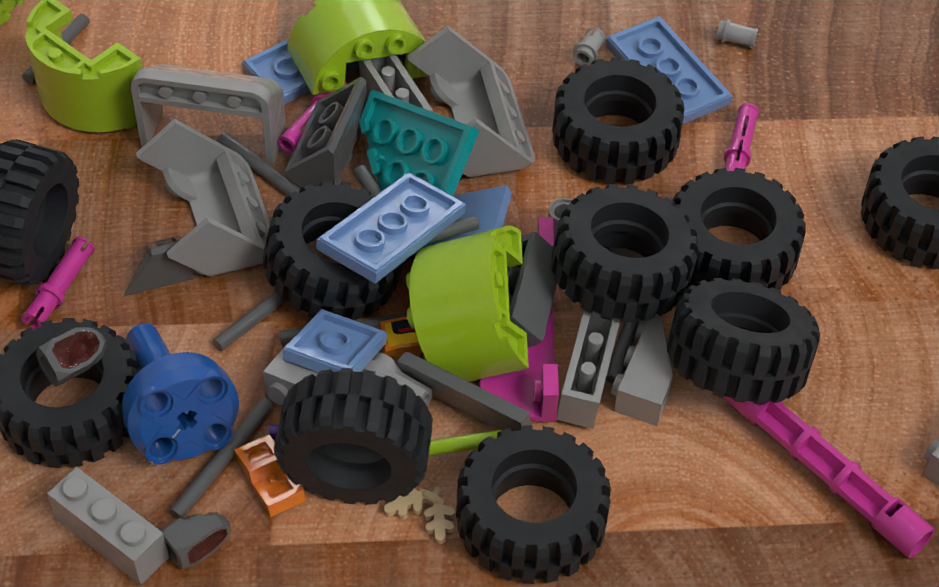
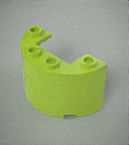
(350, 32)
(71, 86)
(464, 304)

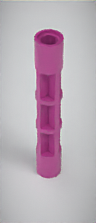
(887, 514)

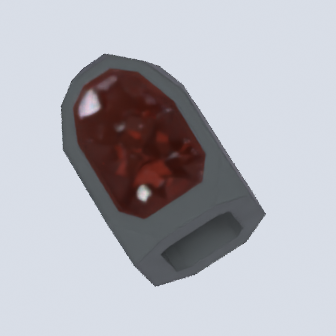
(71, 354)
(195, 537)

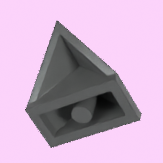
(157, 269)

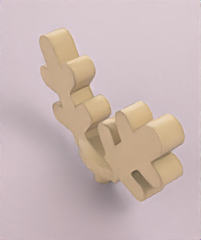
(437, 511)

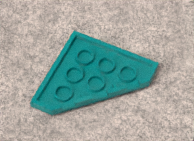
(416, 142)

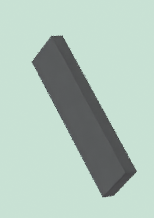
(464, 394)

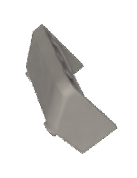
(208, 92)
(478, 97)
(221, 195)

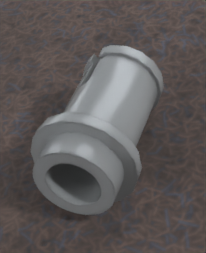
(736, 33)
(587, 49)

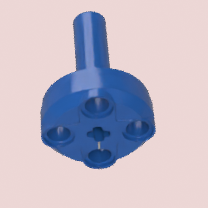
(176, 401)

